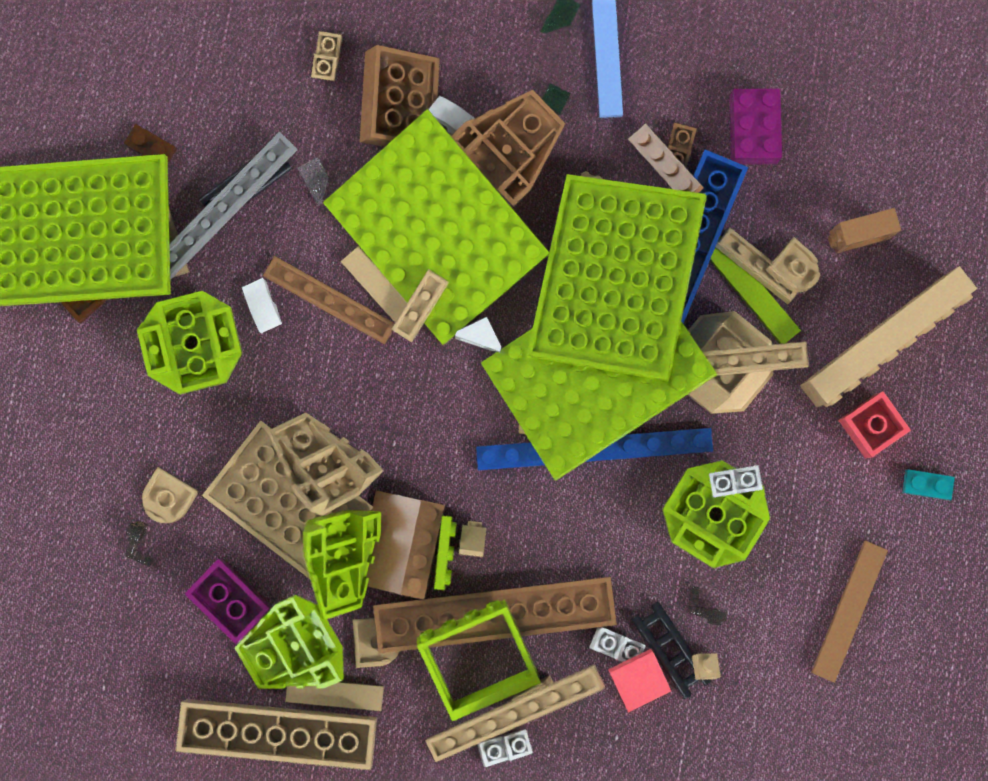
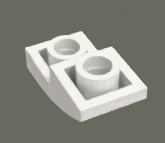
(449, 114)
(261, 305)
(735, 481)
(615, 645)
(505, 748)

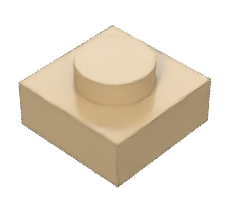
(706, 666)

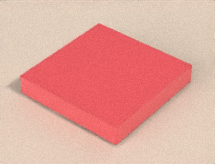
(639, 680)

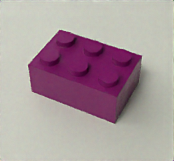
(755, 126)
(228, 600)

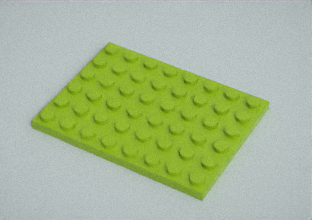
(435, 210)
(84, 230)
(617, 276)
(583, 410)

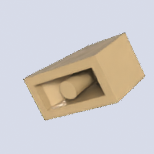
(472, 539)

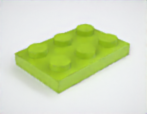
(445, 553)

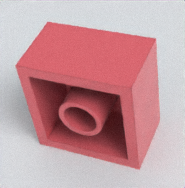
(874, 425)

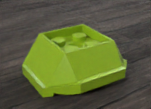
(165, 339)
(712, 541)

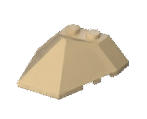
(321, 465)

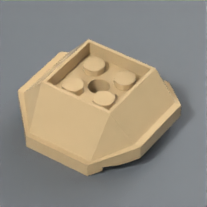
(730, 391)

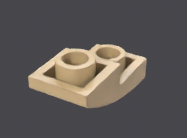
(327, 56)

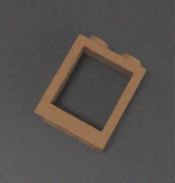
(864, 231)

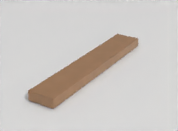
(329, 300)
(849, 611)

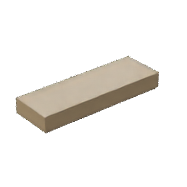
(420, 305)

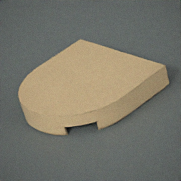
(795, 267)
(167, 497)
(366, 645)

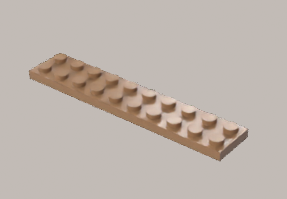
(534, 609)

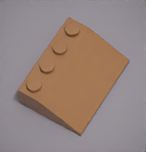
(395, 92)
(405, 544)

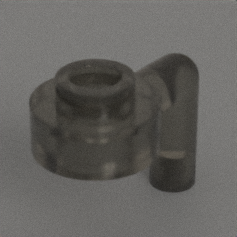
(136, 533)
(713, 616)

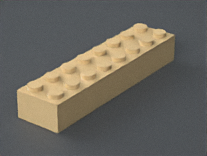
(891, 335)
(276, 734)

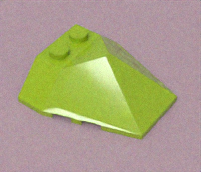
(338, 558)
(292, 648)

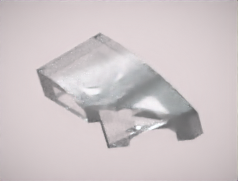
(315, 178)

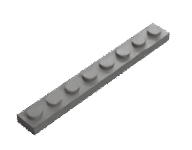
(229, 201)

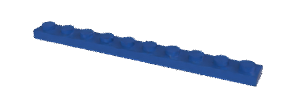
(625, 448)

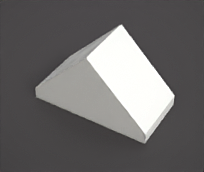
(480, 335)

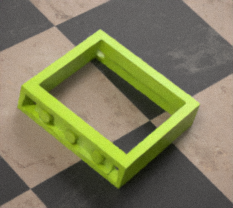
(490, 694)

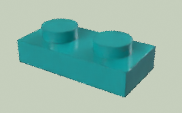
(928, 484)

